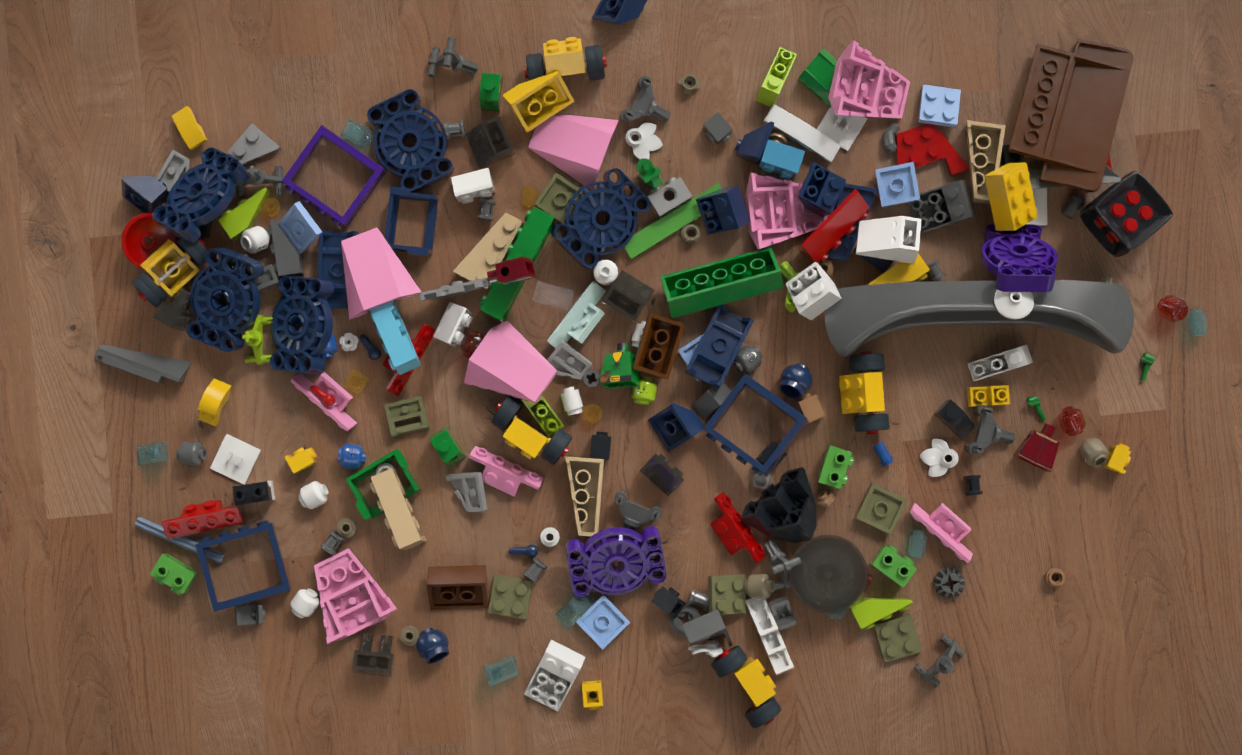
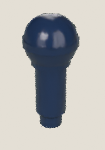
(373, 352)
(530, 550)

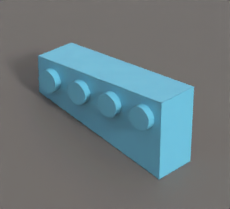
(395, 337)

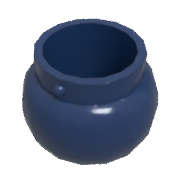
(795, 381)
(432, 645)

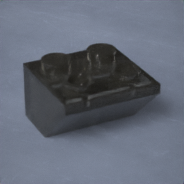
(489, 142)
(628, 296)
(662, 474)

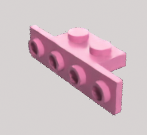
(331, 387)
(504, 474)
(946, 527)

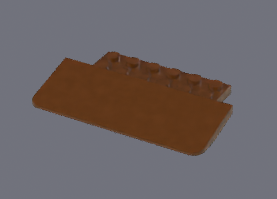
(1072, 111)

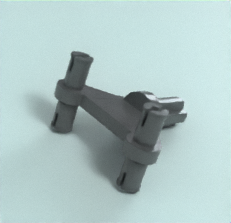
(449, 59)
(644, 104)
(257, 177)
(987, 431)
(634, 513)
(781, 564)
(943, 663)

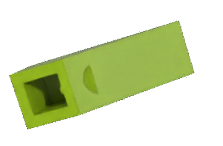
(776, 77)
(244, 215)
(544, 415)
(873, 609)

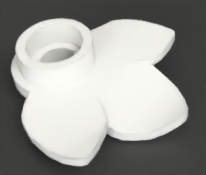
(646, 142)
(936, 458)
(712, 648)

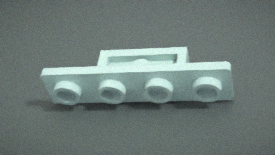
(580, 318)

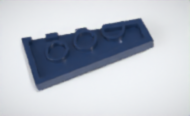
(844, 250)

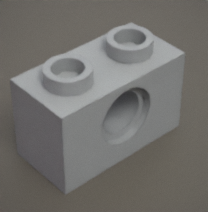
(680, 192)

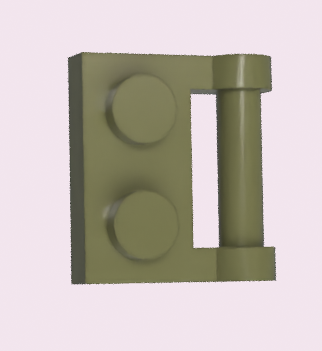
(405, 410)

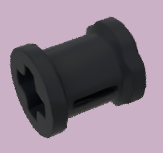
(973, 485)

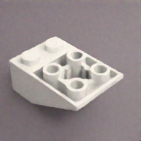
(890, 238)
(453, 324)
(554, 675)

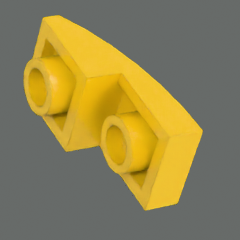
(189, 128)
(988, 395)

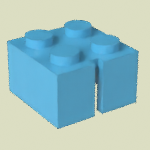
(781, 160)

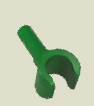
(1148, 360)
(1034, 401)

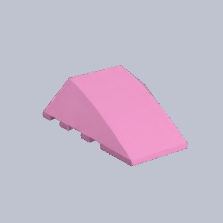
(866, 86)
(574, 144)
(777, 211)
(373, 273)
(509, 365)
(349, 596)

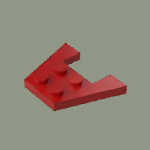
(926, 145)

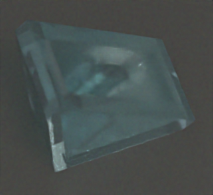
(152, 453)
(574, 609)
(501, 670)

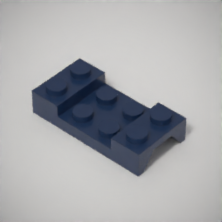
(332, 267)
(718, 347)

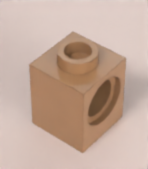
(810, 407)

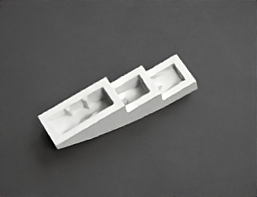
(802, 133)
(770, 635)

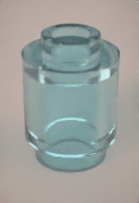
(1197, 322)
(916, 543)

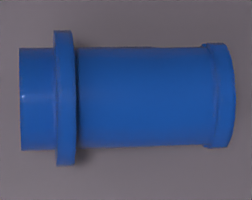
(883, 454)

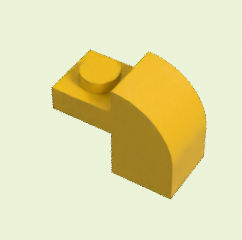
(212, 402)

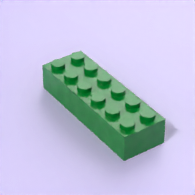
(528, 244)
(721, 282)

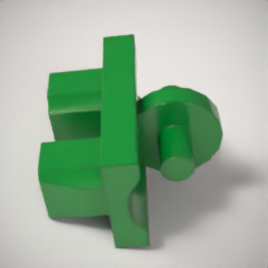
(648, 173)

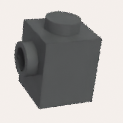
(717, 129)

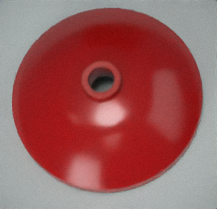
(134, 237)

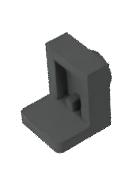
(782, 613)
(249, 614)

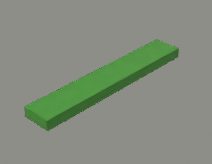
(666, 225)

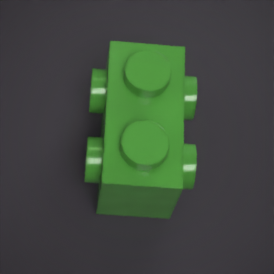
(832, 466)
(893, 565)
(174, 574)

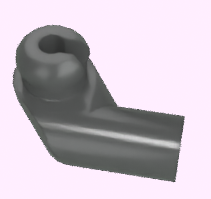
(888, 138)

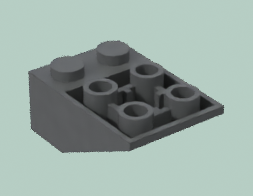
(943, 206)

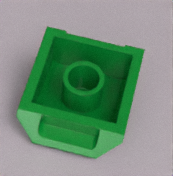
(819, 75)

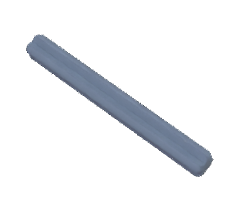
(181, 541)

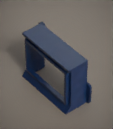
(398, 193)

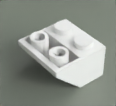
(473, 185)
(813, 291)

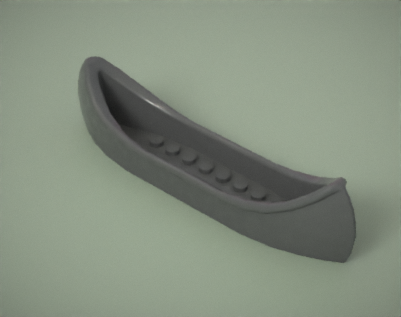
(1082, 308)

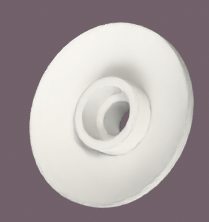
(1013, 308)

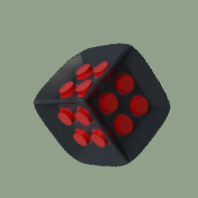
(1126, 214)

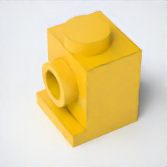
(1118, 458)
(301, 460)
(595, 686)

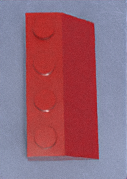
(834, 227)

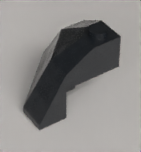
(785, 510)

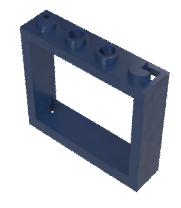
(801, 422)
(242, 532)

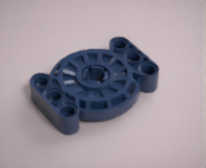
(422, 156)
(200, 195)
(618, 218)
(207, 299)
(297, 345)

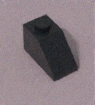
(954, 418)

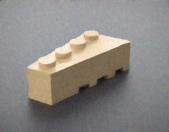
(984, 155)
(490, 249)
(586, 491)
(397, 510)

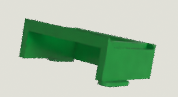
(362, 504)

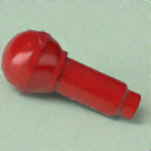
(327, 399)

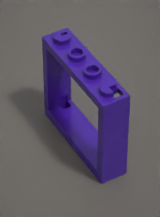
(378, 173)

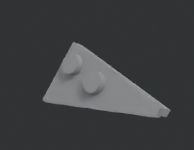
(455, 289)

